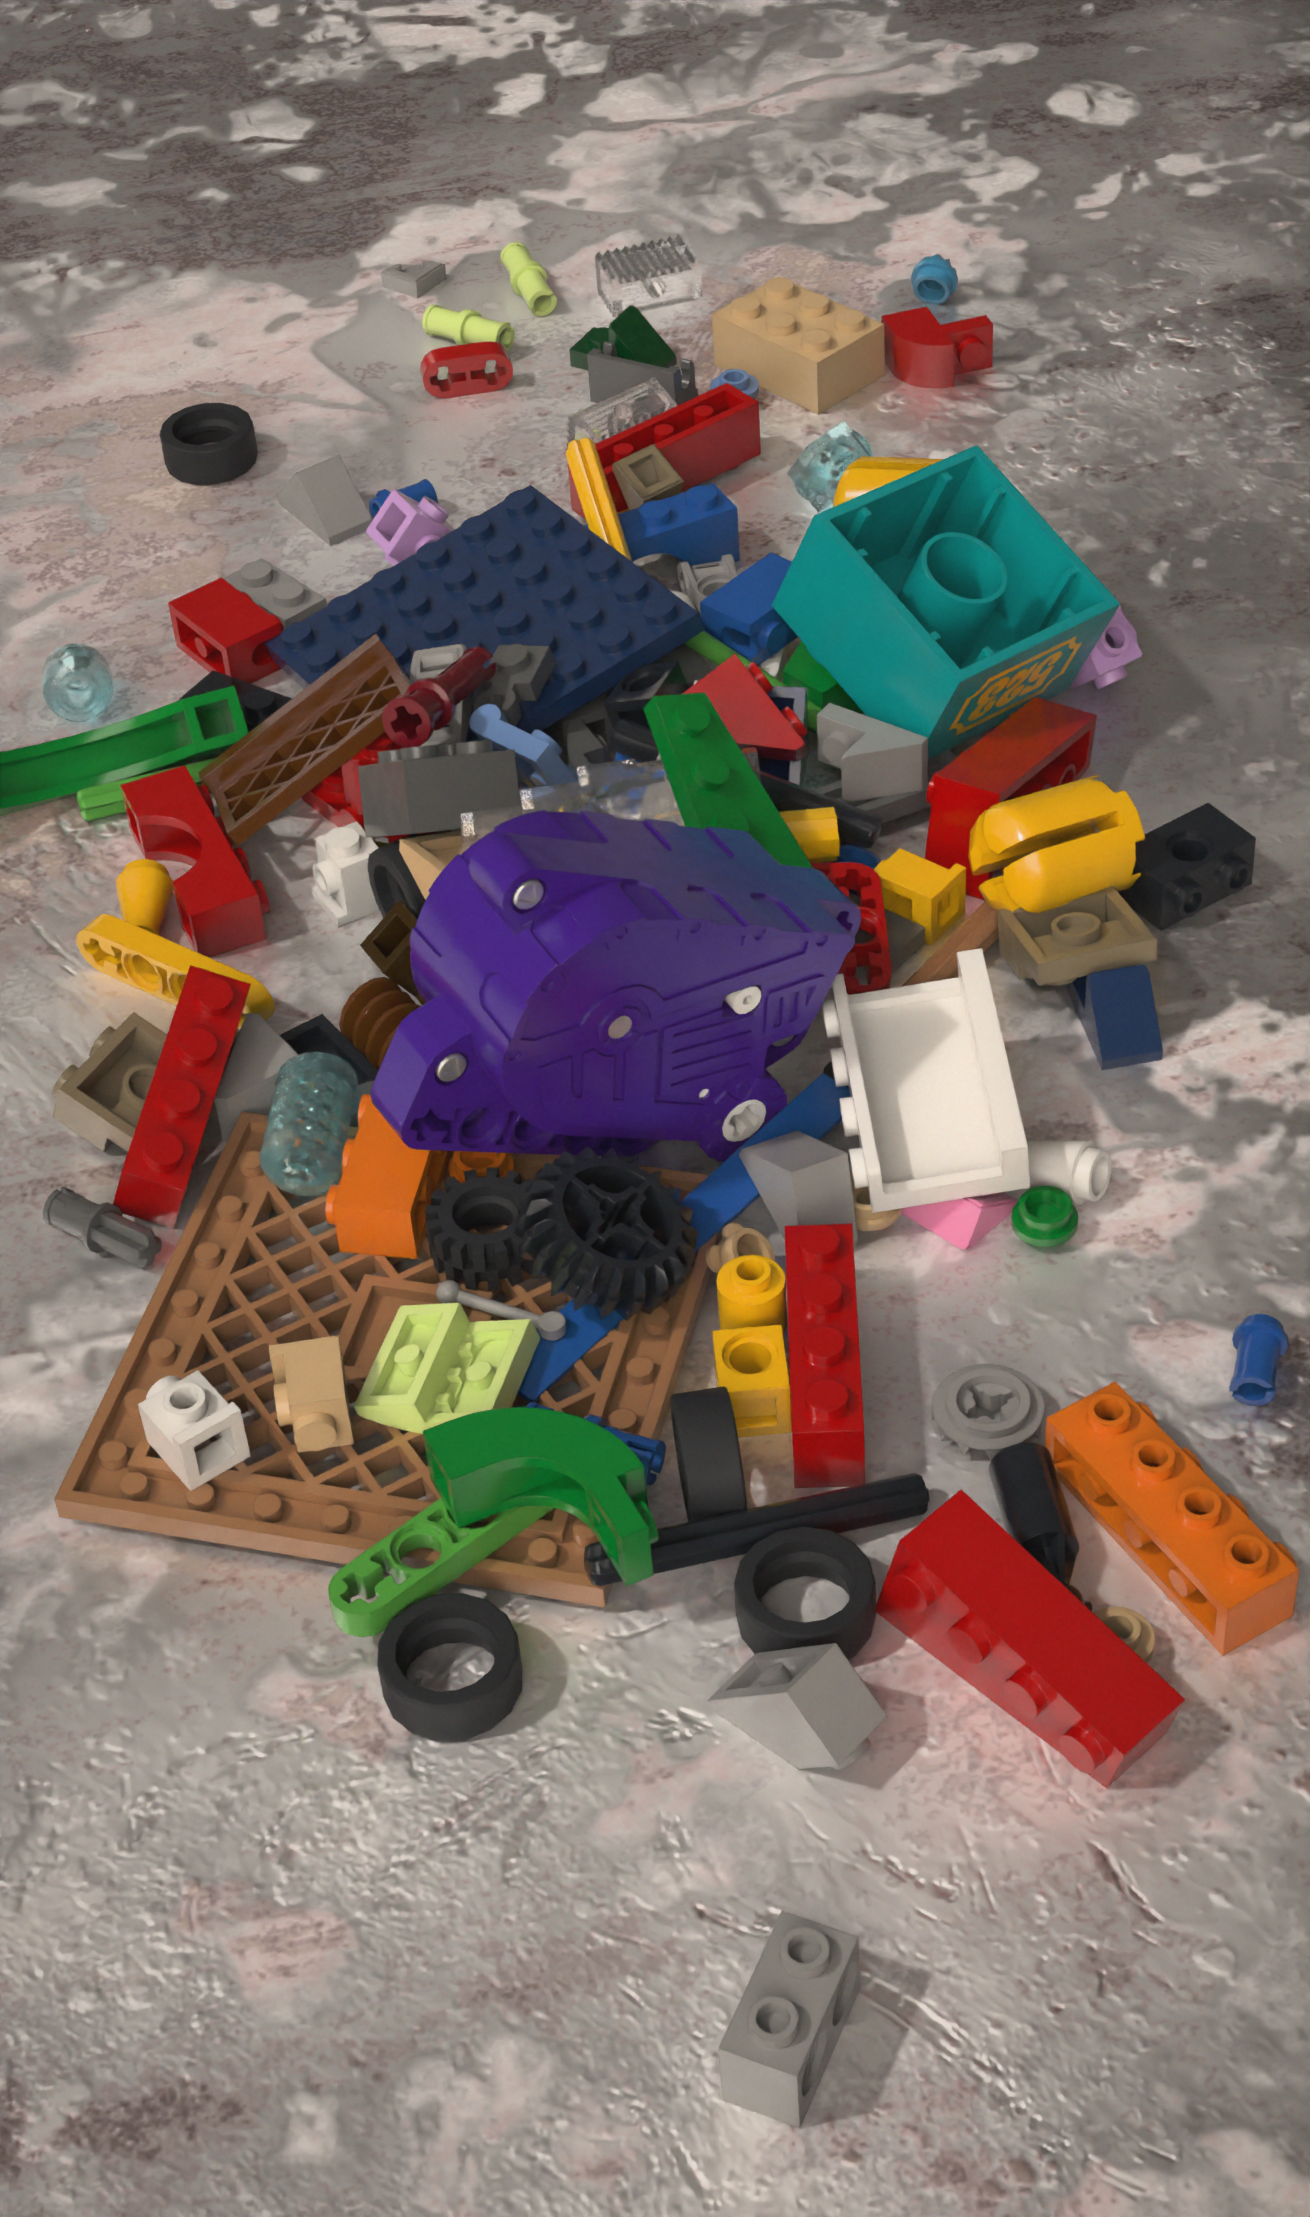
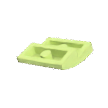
(444, 1367)

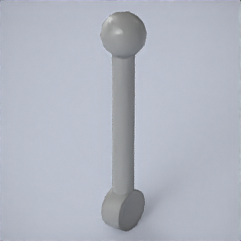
(550, 1324)

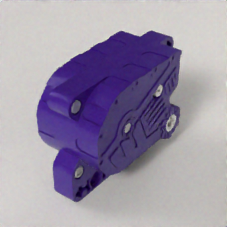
(609, 988)

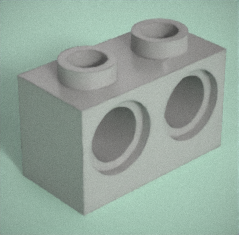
(790, 2019)

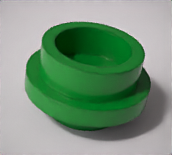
(1044, 1217)

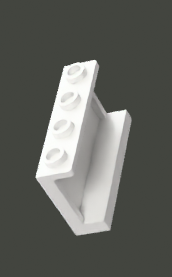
(927, 1090)

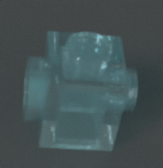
(824, 462)

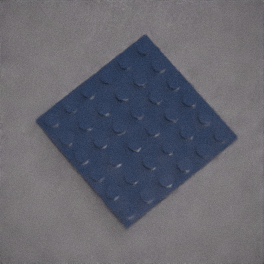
(506, 579)

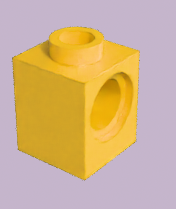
(756, 1376)

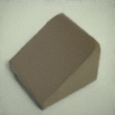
(646, 477)

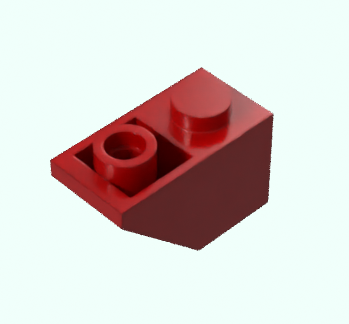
(749, 713)

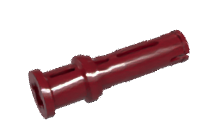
(432, 701)

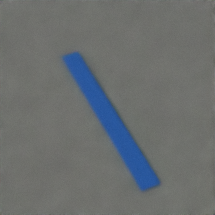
(715, 1205)

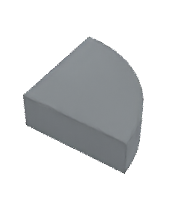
(414, 281)

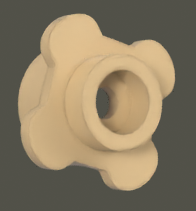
(737, 1242)

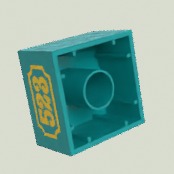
(943, 601)

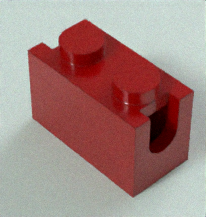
(225, 631)

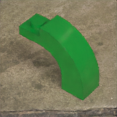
(547, 1460)

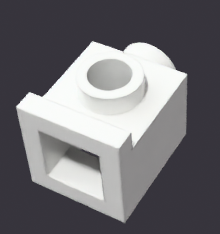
(343, 874)
(185, 1414)

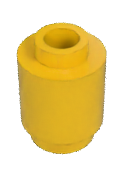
(751, 1293)

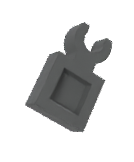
(518, 677)

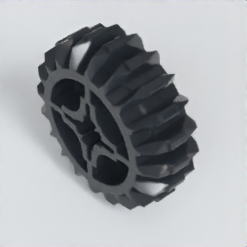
(606, 1233)

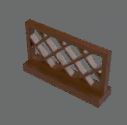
(305, 739)

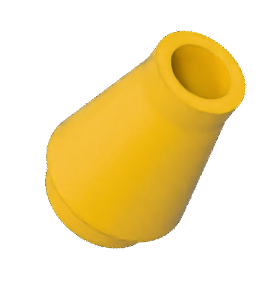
(144, 893)

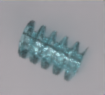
(308, 1123)

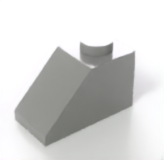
(802, 1706)

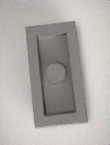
(277, 591)

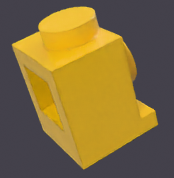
(923, 891)

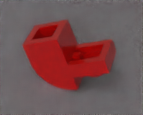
(931, 353)

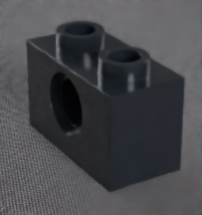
(1189, 866)

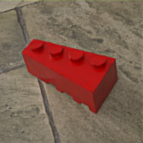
(1025, 754)

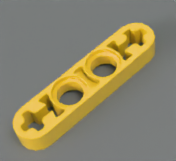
(157, 963)

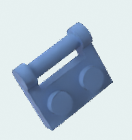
(535, 753)

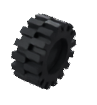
(468, 1206)

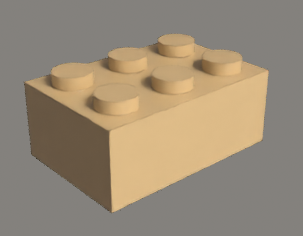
(799, 344)

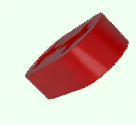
(466, 369)

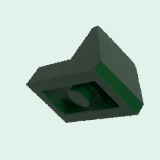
(633, 339)

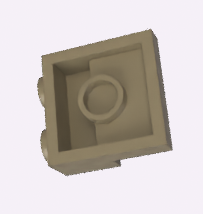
(1075, 939)
(110, 1088)

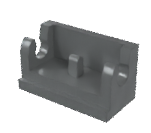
(613, 374)

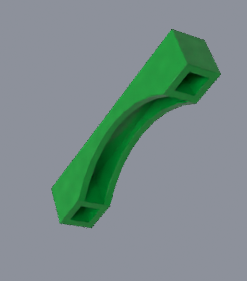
(144, 744)

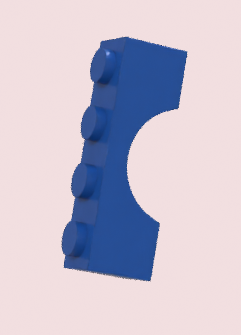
(690, 526)

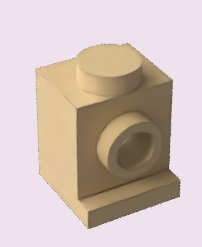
(312, 1392)

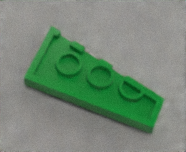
(713, 777)

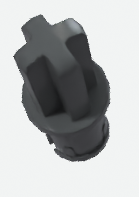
(101, 1227)

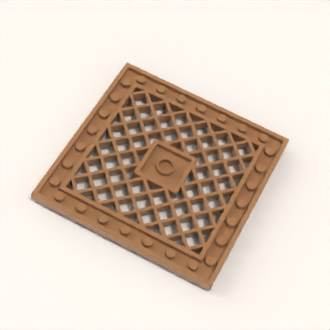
(126, 1485)

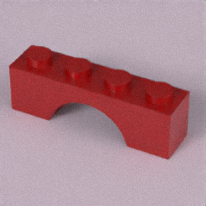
(216, 896)
(180, 1097)
(824, 1357)

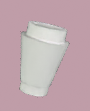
(1071, 1166)

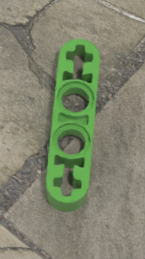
(405, 1585)

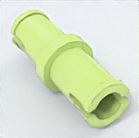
(528, 279)
(466, 326)

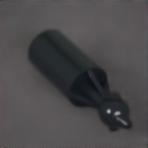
(1036, 1508)

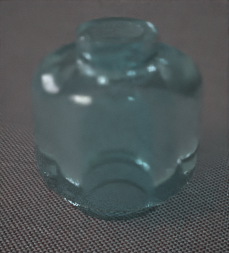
(77, 682)

